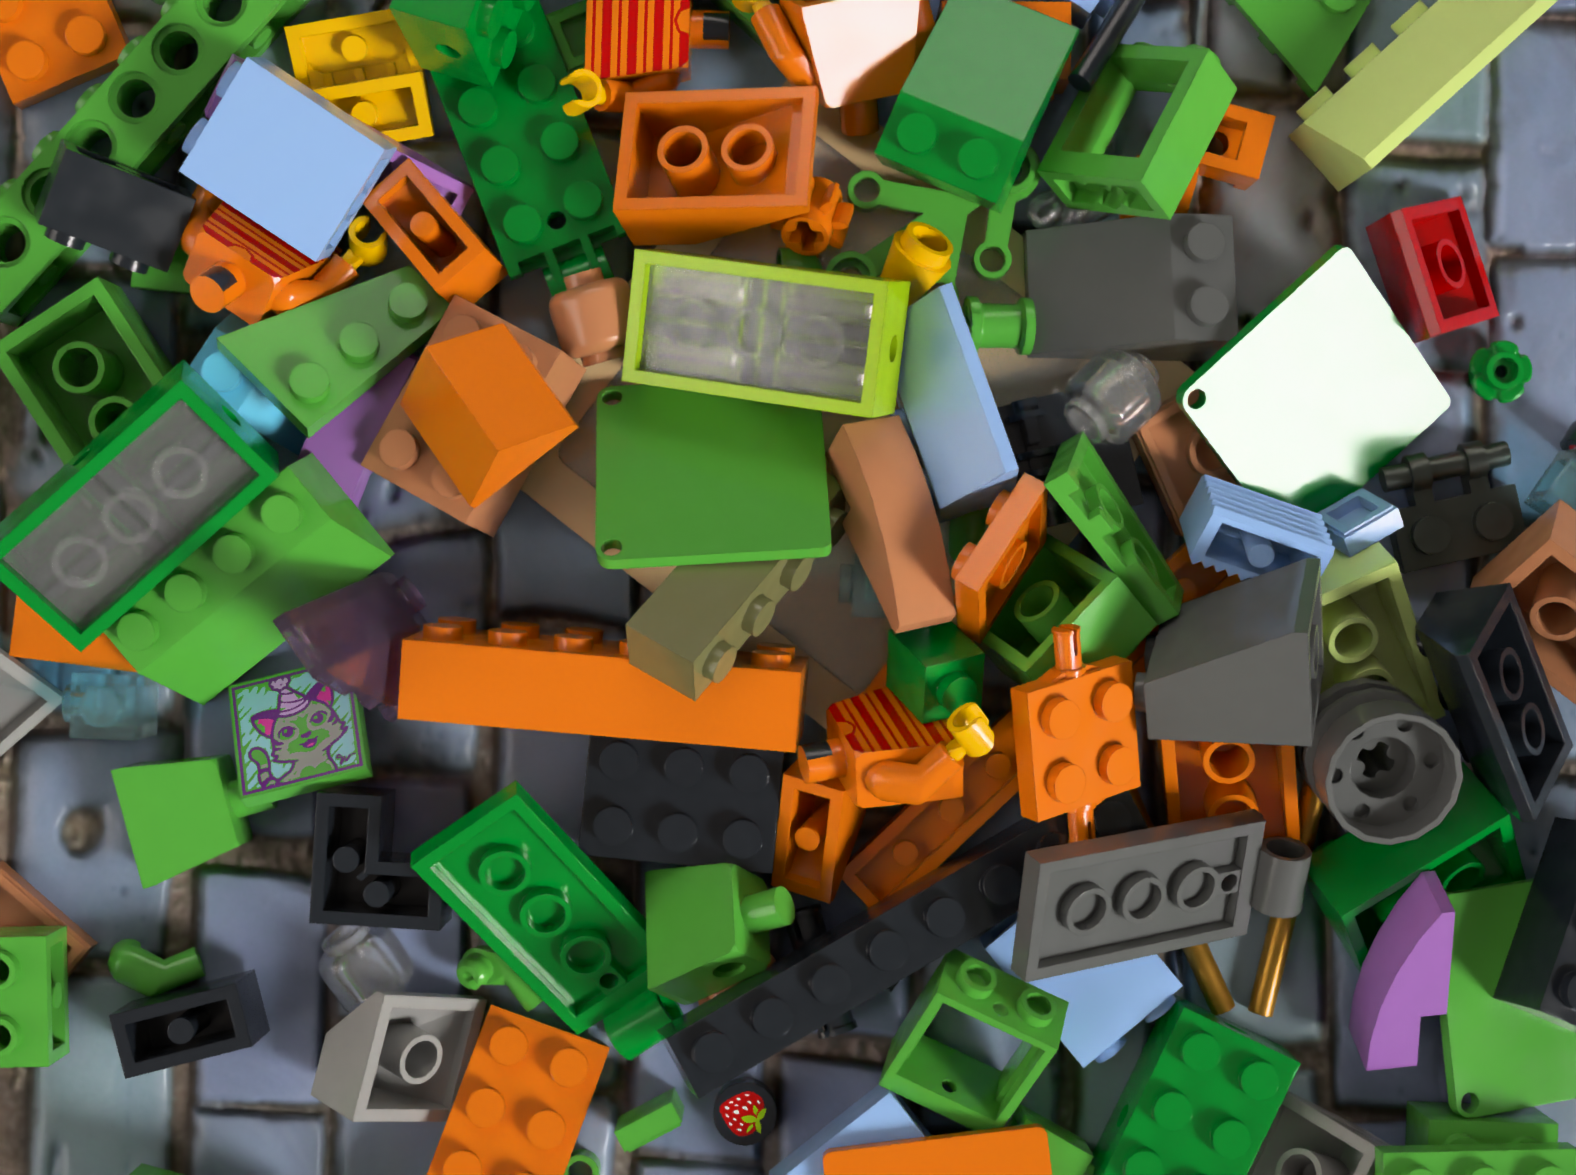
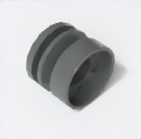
(1380, 762)

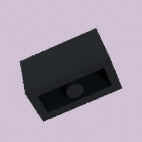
(113, 208)
(189, 1024)

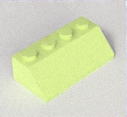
(1406, 81)

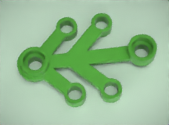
(945, 213)

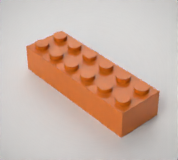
(590, 688)

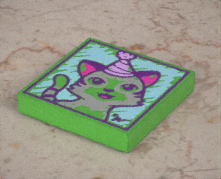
(295, 737)

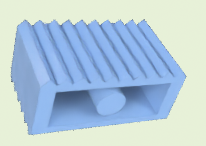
(1250, 530)

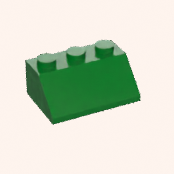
(1364, 880)

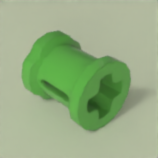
(1001, 324)

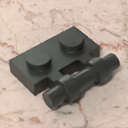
(1457, 526)

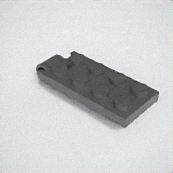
(1152, 892)

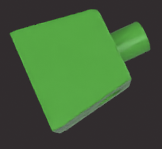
(182, 813)
(709, 928)

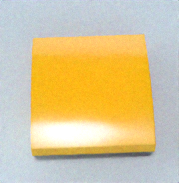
(365, 71)

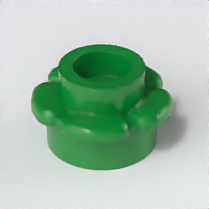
(1483, 375)

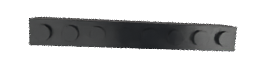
(868, 952)

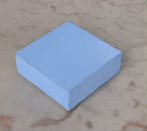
(1360, 521)

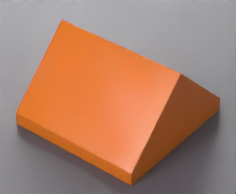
(484, 410)

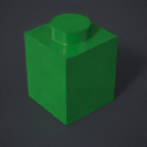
(934, 670)

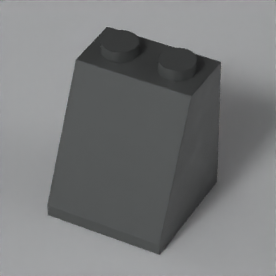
(1239, 663)

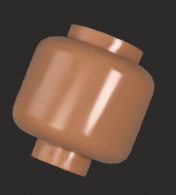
(591, 316)

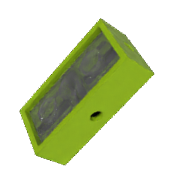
(766, 332)

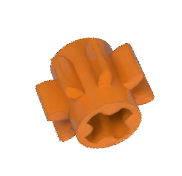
(823, 225)

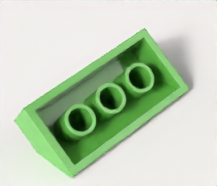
(220, 604)

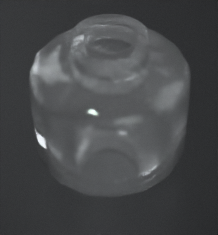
(1112, 396)
(364, 961)

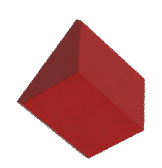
(1432, 268)

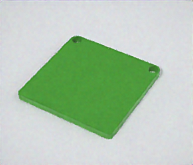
(707, 479)
(1488, 1046)

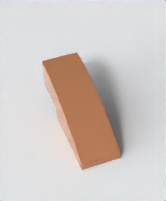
(893, 522)

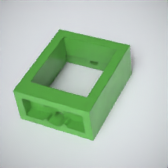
(1159, 177)
(981, 1093)

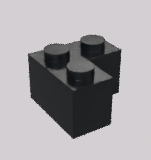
(358, 874)

